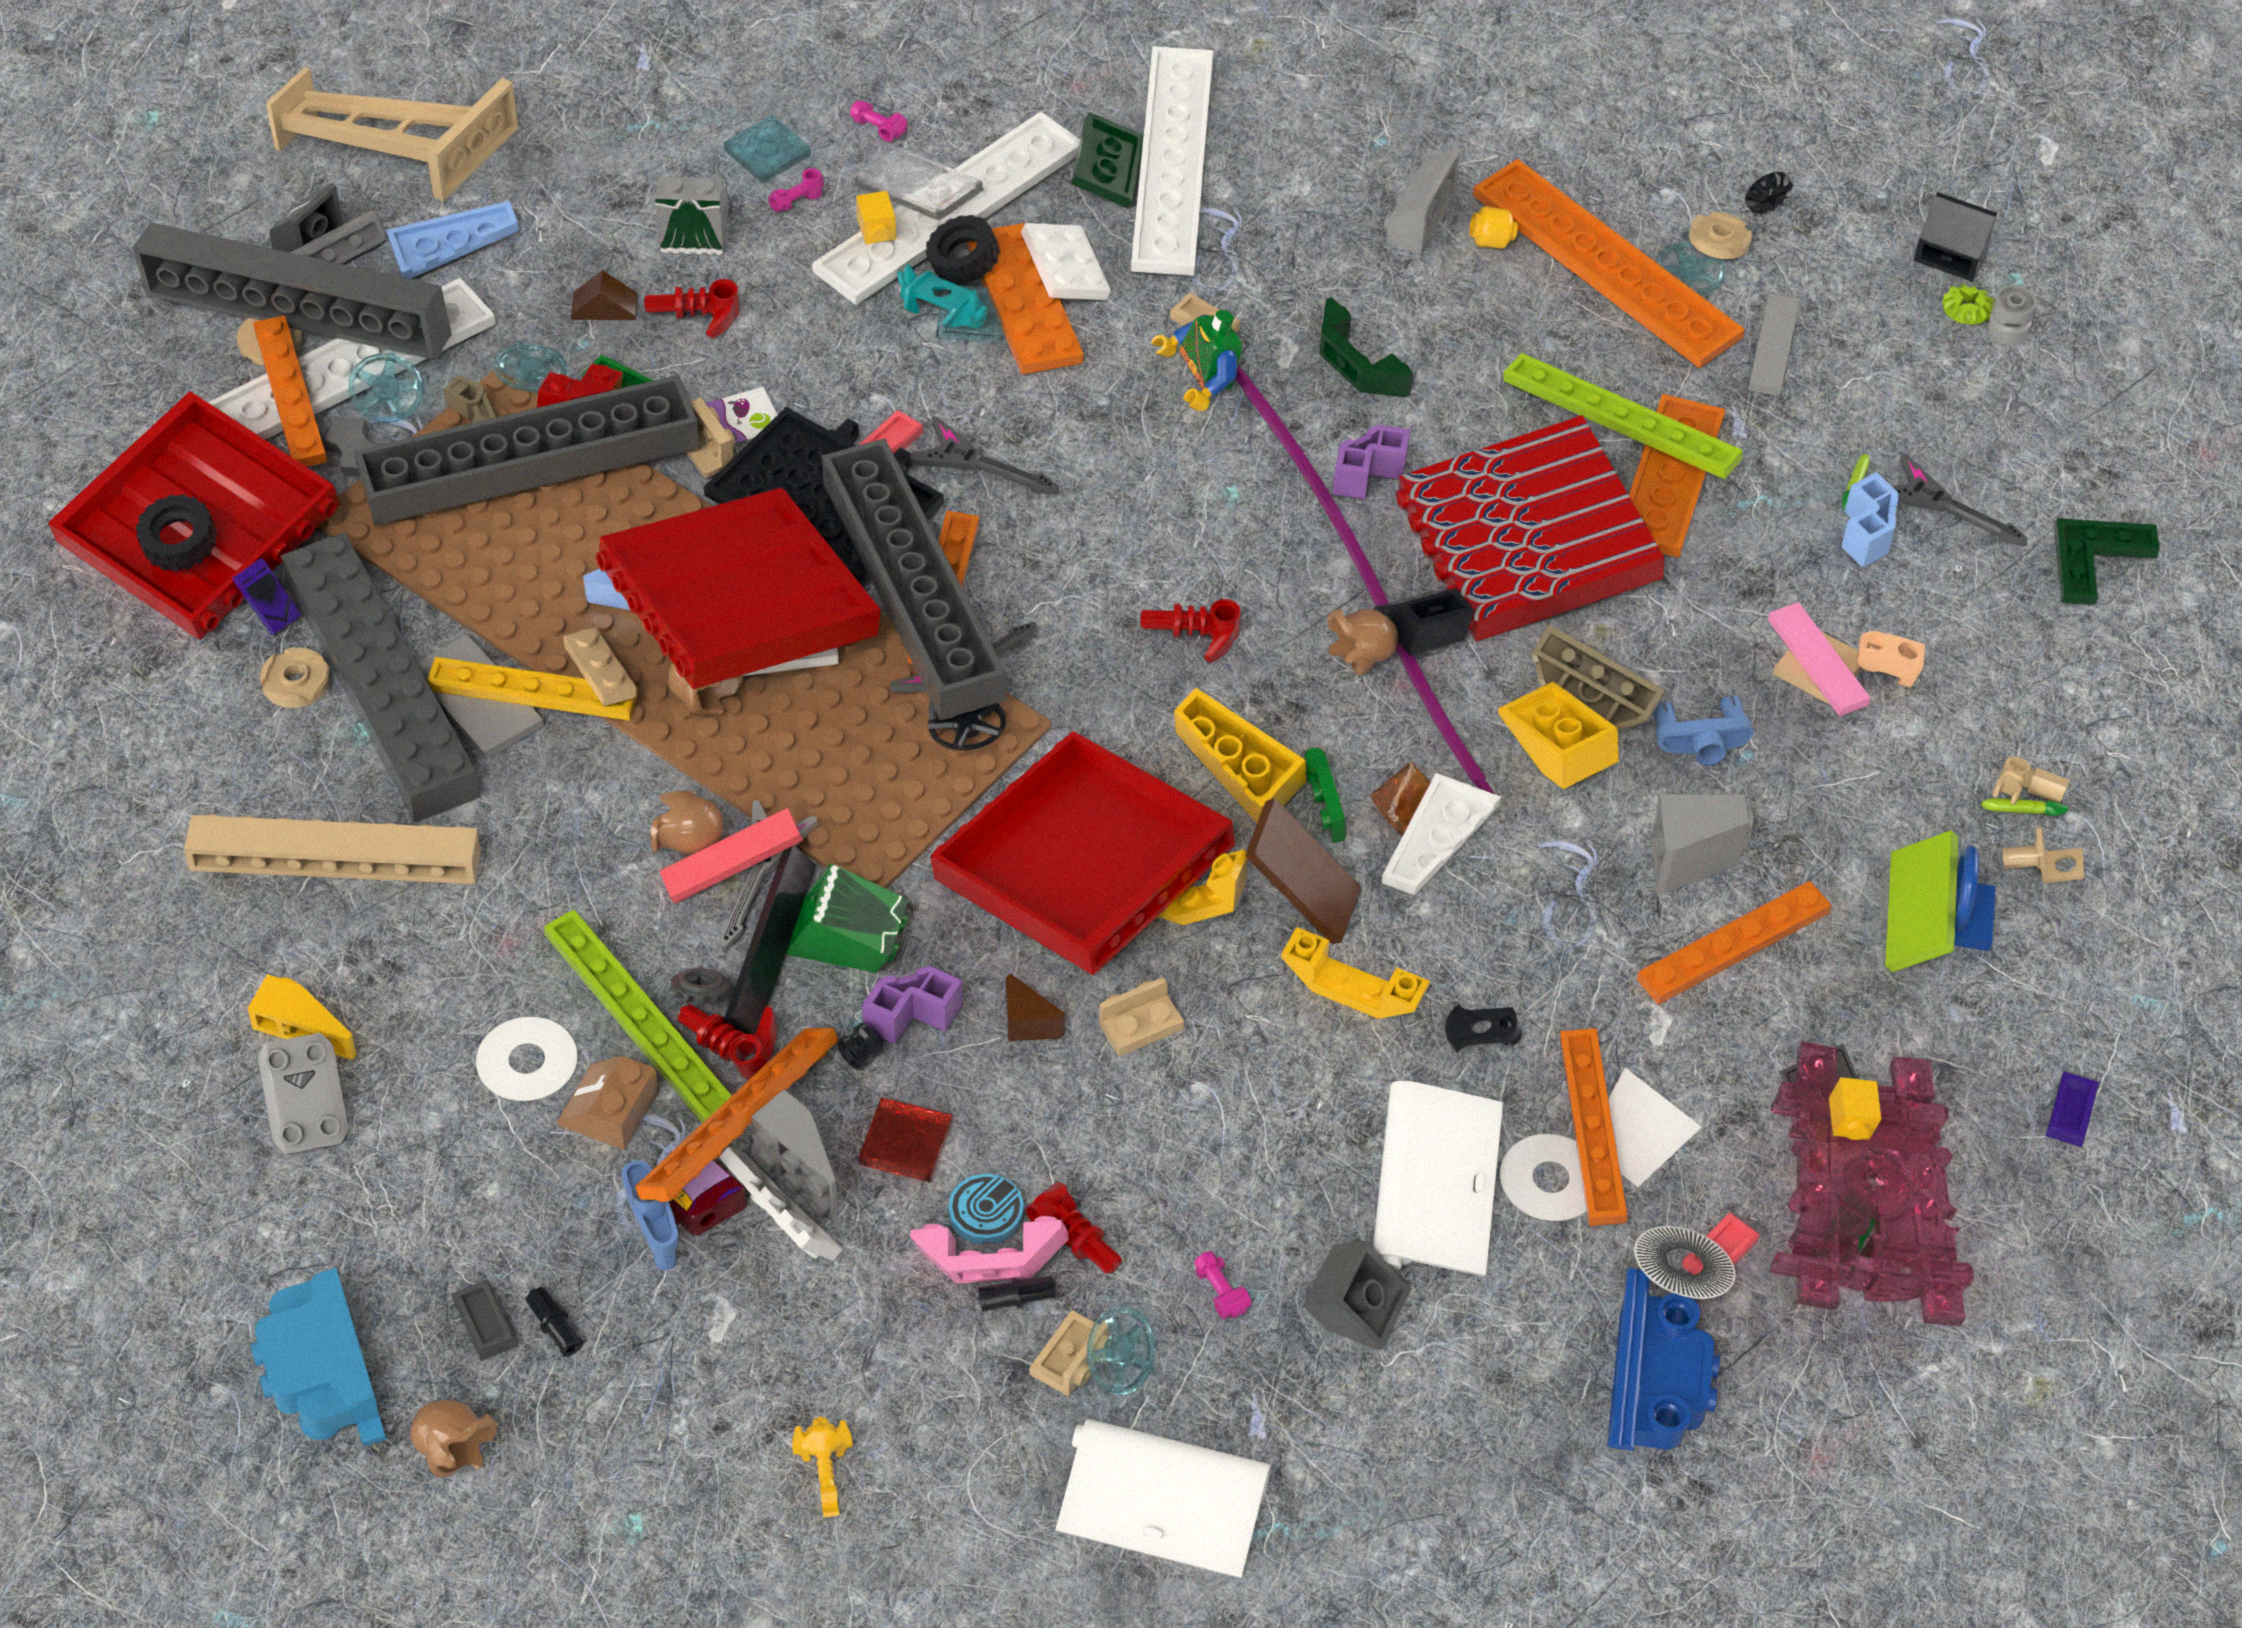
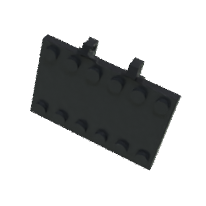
(790, 457)

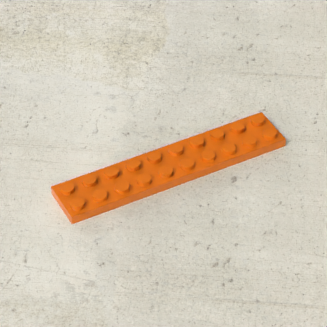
(1610, 264)

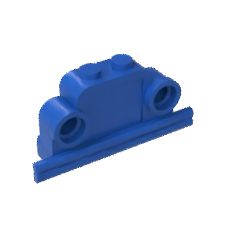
(1659, 1369)

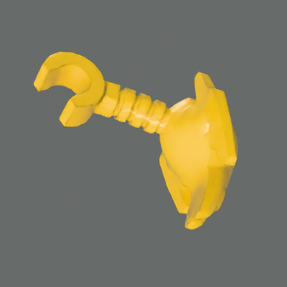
(821, 1441)

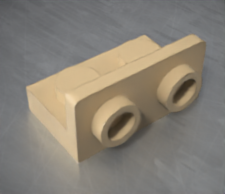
(1139, 1017)

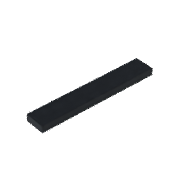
(770, 941)

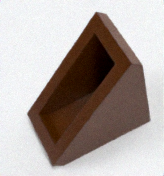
(604, 299)
(1030, 1014)

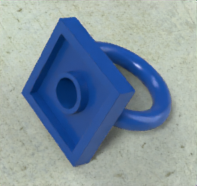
(1973, 904)

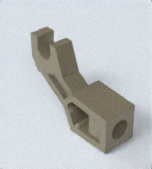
(458, 396)

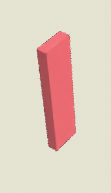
(731, 855)

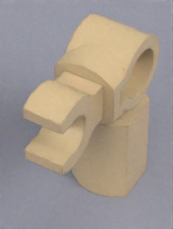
(2018, 774)

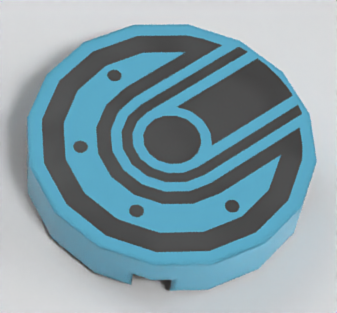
(986, 1209)

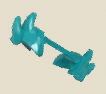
(962, 303)

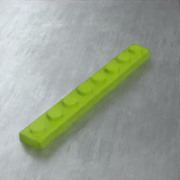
(1623, 416)
(637, 1014)

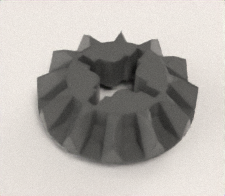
(699, 986)

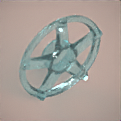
(1692, 268)
(528, 367)
(385, 387)
(1120, 1350)

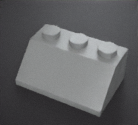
(1423, 202)

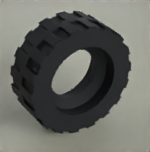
(954, 233)
(166, 512)

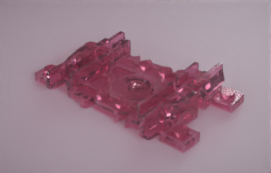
(1840, 1200)

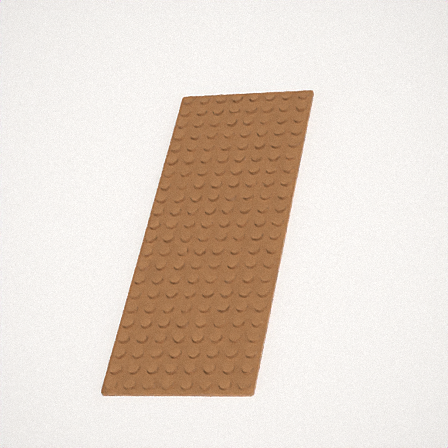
(793, 739)

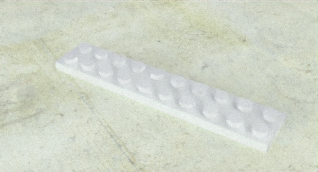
(1172, 161)
(1005, 170)
(330, 366)

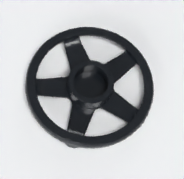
(968, 726)

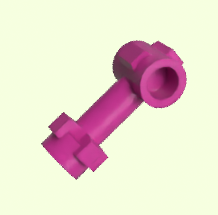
(888, 127)
(809, 187)
(1230, 1301)

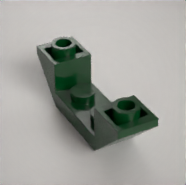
(1384, 377)

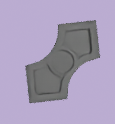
(346, 437)

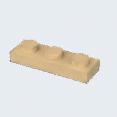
(599, 666)

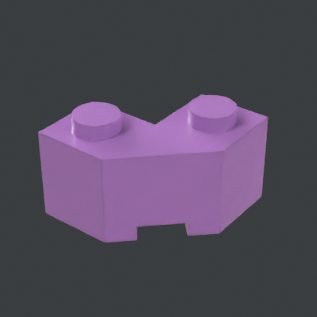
(1377, 453)
(926, 996)

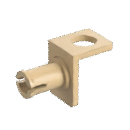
(2045, 860)

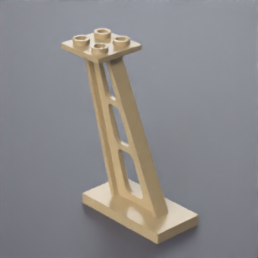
(451, 159)

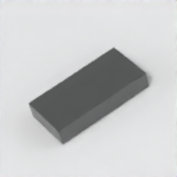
(484, 1320)

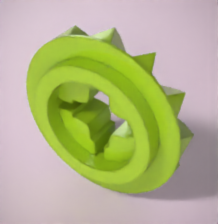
(1967, 313)

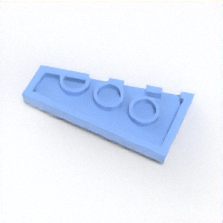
(446, 238)

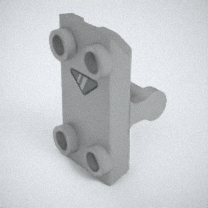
(303, 1093)

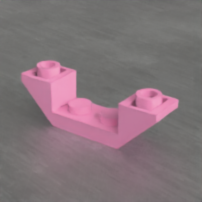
(1040, 1243)

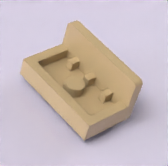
(714, 441)
(1064, 1357)

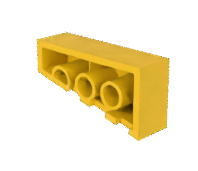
(1238, 753)

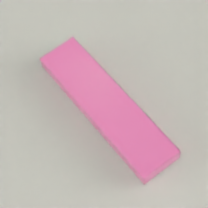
(1819, 659)

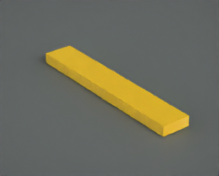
(522, 688)

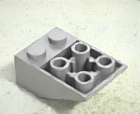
(792, 1149)

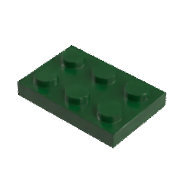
(1108, 159)

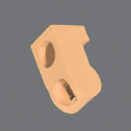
(1891, 656)

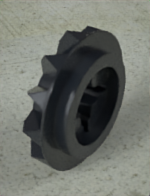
(1758, 195)

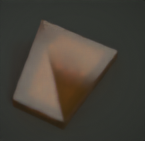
(1401, 796)

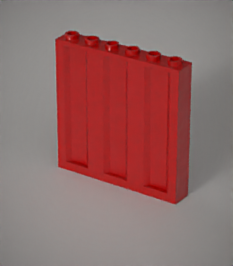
(253, 492)
(737, 587)

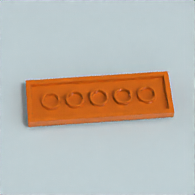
(1030, 319)
(1667, 487)

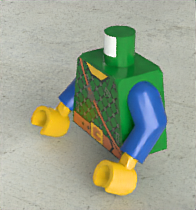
(1210, 352)

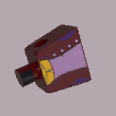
(708, 1200)

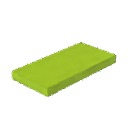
(1922, 901)

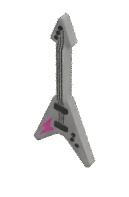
(733, 929)

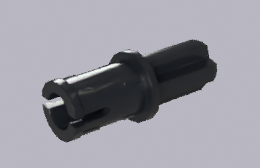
(1015, 1293)
(554, 1321)

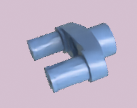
(1704, 737)
(652, 1217)

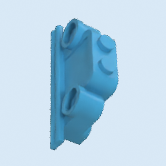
(316, 1360)

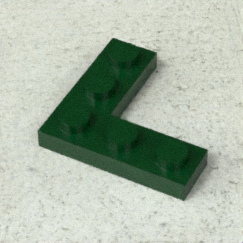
(2081, 539)

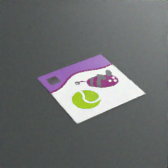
(744, 413)

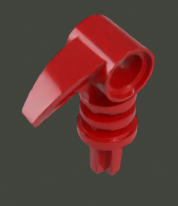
(720, 301)
(1220, 624)
(731, 1043)
(1082, 1236)

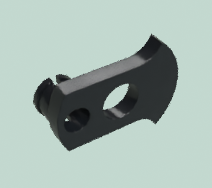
(1461, 1021)

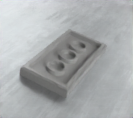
(484, 723)

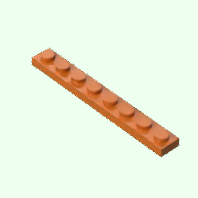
(735, 1115)

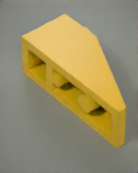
(290, 1011)

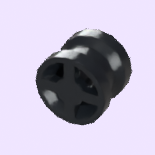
(859, 1046)

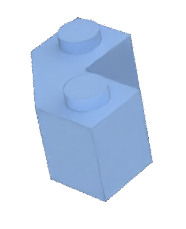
(1872, 520)

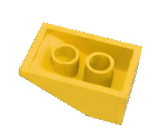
(1561, 734)

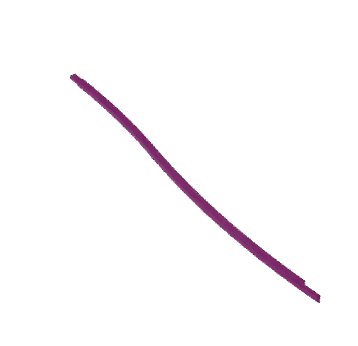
(1367, 574)

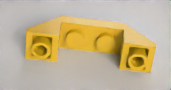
(1216, 896)
(1364, 992)

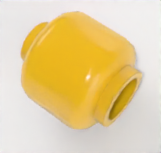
(1492, 228)

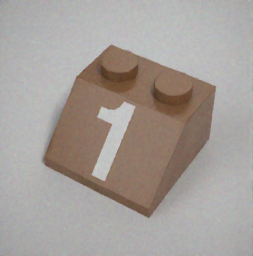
(611, 1101)

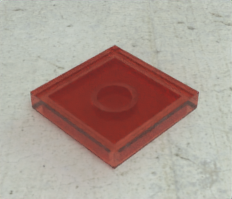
(905, 1139)

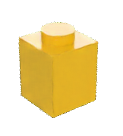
(876, 217)
(1855, 1108)

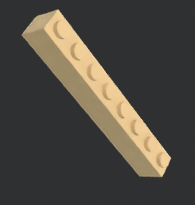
(332, 849)

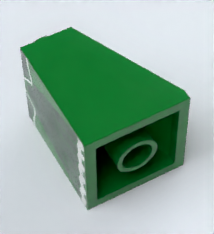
(848, 922)

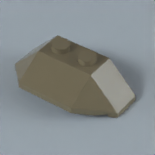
(1595, 679)

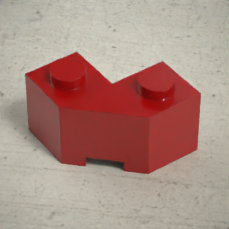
(561, 388)

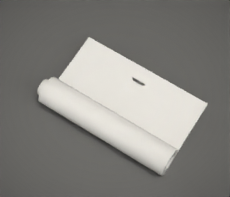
(1427, 1176)
(1162, 1497)

